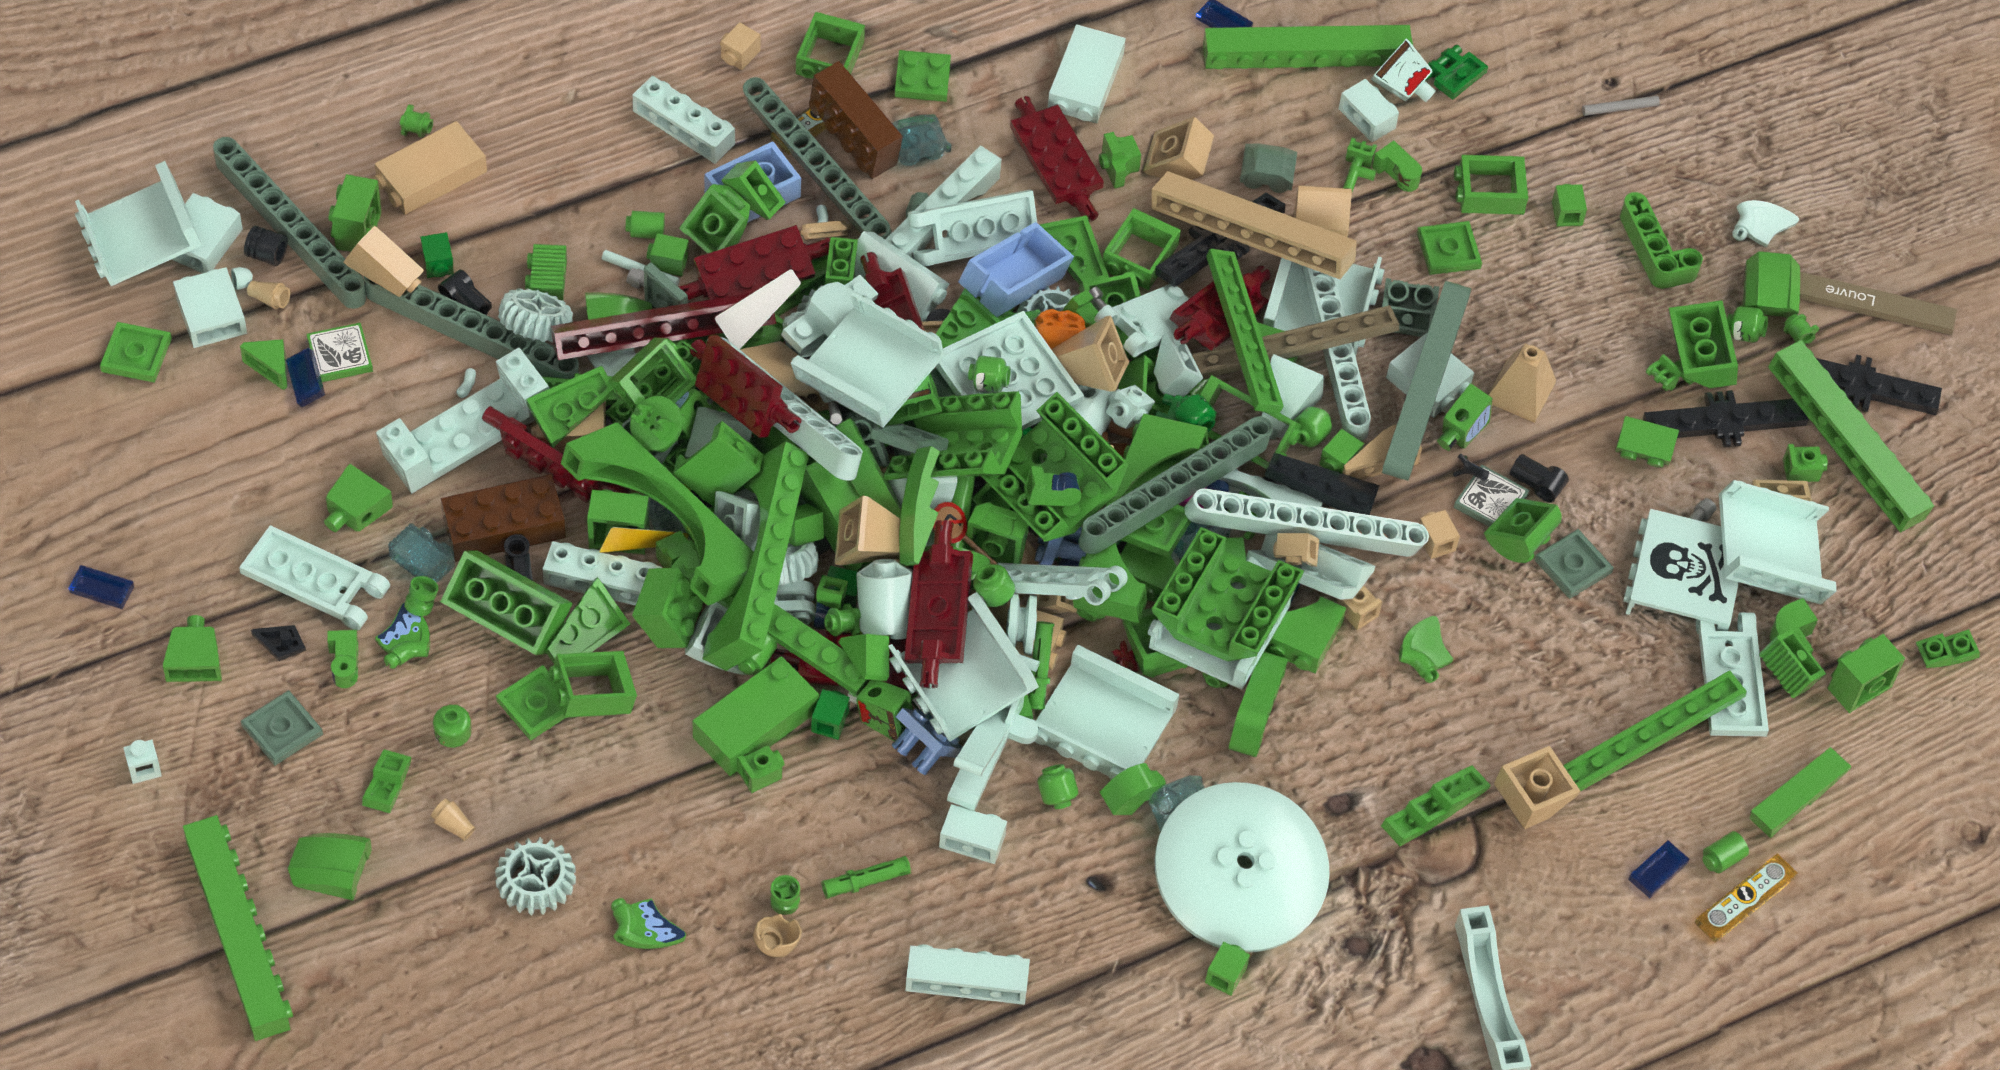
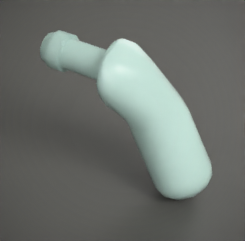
(822, 213)
(466, 386)

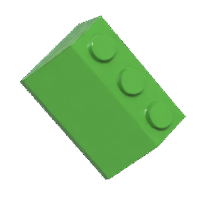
(1705, 344)

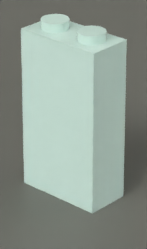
(1087, 73)
(925, 285)

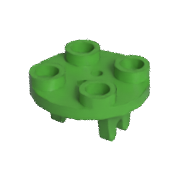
(666, 429)

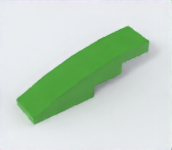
(870, 478)
(916, 515)
(1436, 805)

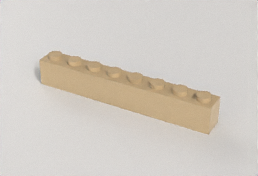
(1254, 225)

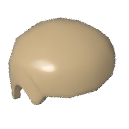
(776, 935)

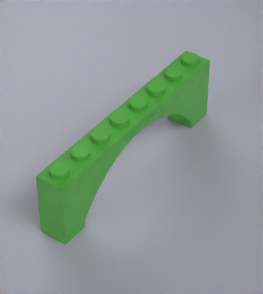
(1155, 448)
(620, 459)
(747, 620)
(1301, 636)

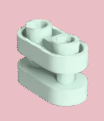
(797, 600)

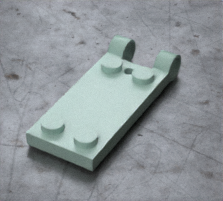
(973, 225)
(1145, 317)
(312, 575)
(1065, 580)
(1749, 714)

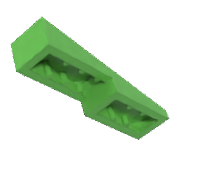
(1799, 792)

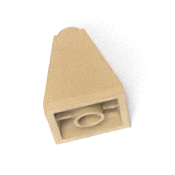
(1094, 356)
(1524, 383)
(866, 533)

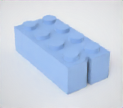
(1016, 269)

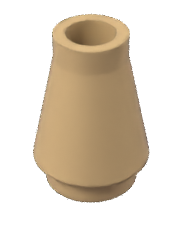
(269, 293)
(452, 819)

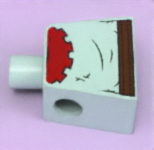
(1405, 74)

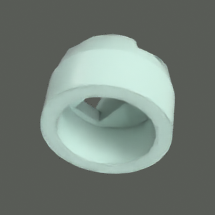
(241, 277)

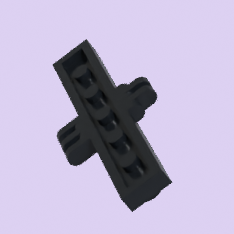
(1193, 256)
(1864, 384)
(1729, 419)

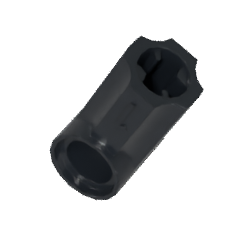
(462, 290)
(1545, 481)
(518, 562)

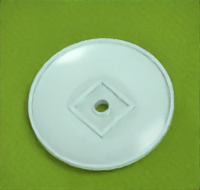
(1234, 904)

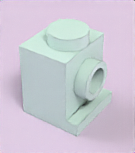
(141, 754)

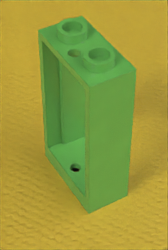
(1211, 393)

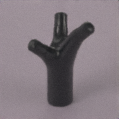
(1471, 468)

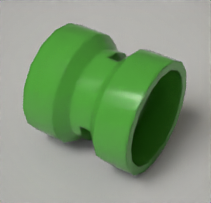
(421, 596)
(782, 889)

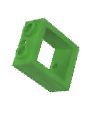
(825, 27)
(1492, 201)
(1141, 225)
(668, 351)
(593, 664)

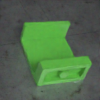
(719, 465)

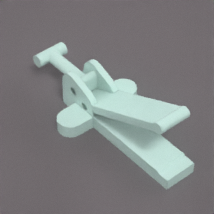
(985, 746)

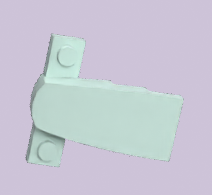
(825, 312)

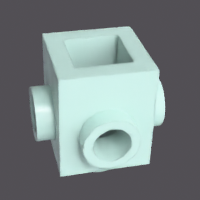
(1129, 406)

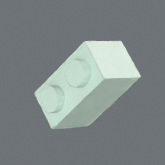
(1368, 110)
(973, 833)

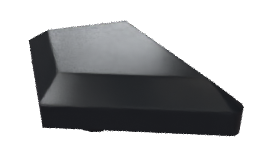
(280, 641)

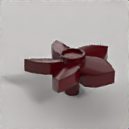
(1124, 657)

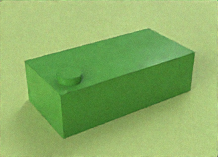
(829, 495)
(505, 602)
(755, 714)

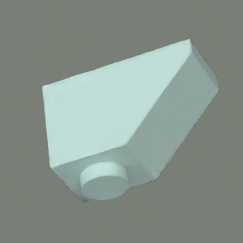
(1176, 367)

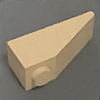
(1371, 458)

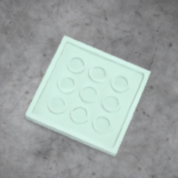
(1032, 362)

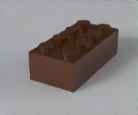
(855, 120)
(490, 515)

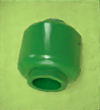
(1195, 411)

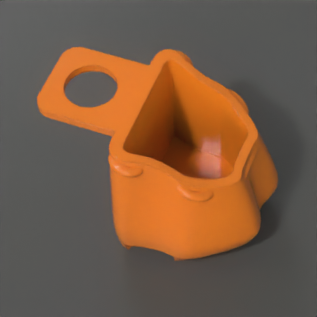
(1058, 326)

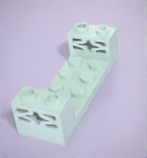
(459, 431)

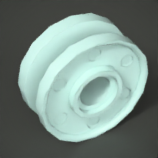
(1022, 622)

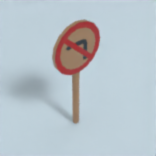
(953, 513)

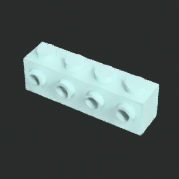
(684, 119)
(577, 567)
(967, 974)

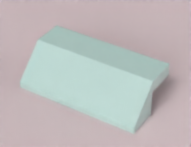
(1335, 571)

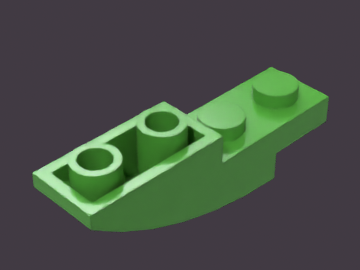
(841, 260)

